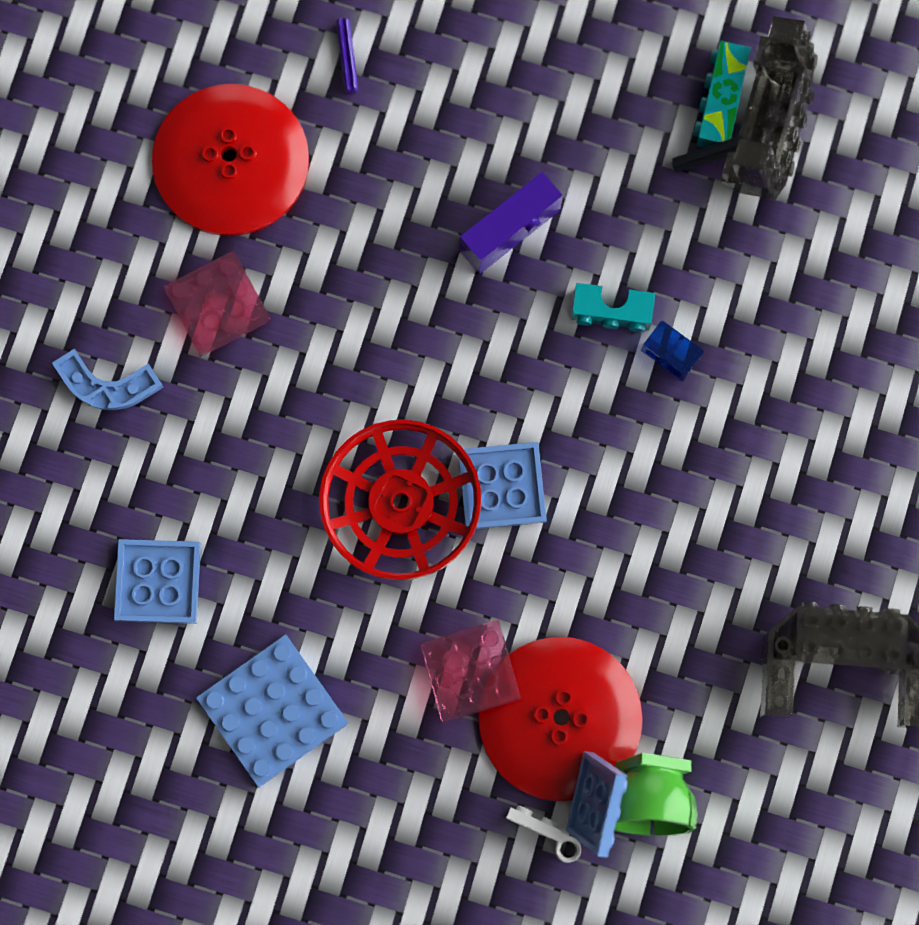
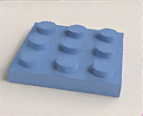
(509, 485)
(157, 581)
(596, 804)

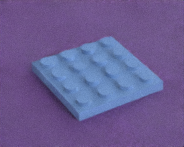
(272, 711)

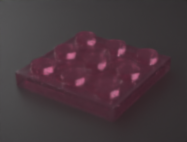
(217, 303)
(470, 671)

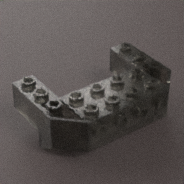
(774, 111)
(840, 638)

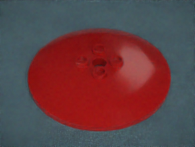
(235, 194)
(569, 677)

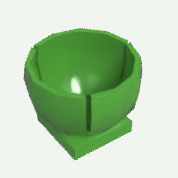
(657, 794)

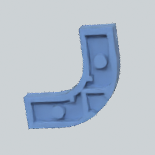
(106, 394)

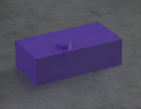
(510, 223)

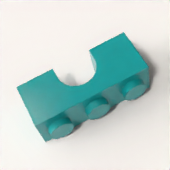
(590, 309)

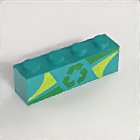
(723, 94)

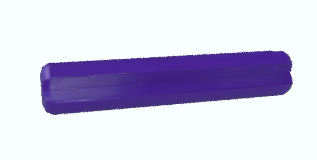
(347, 55)

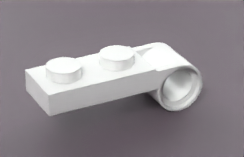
(545, 828)

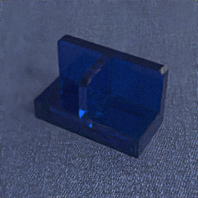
(672, 350)

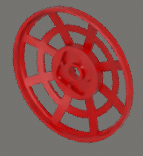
(396, 483)

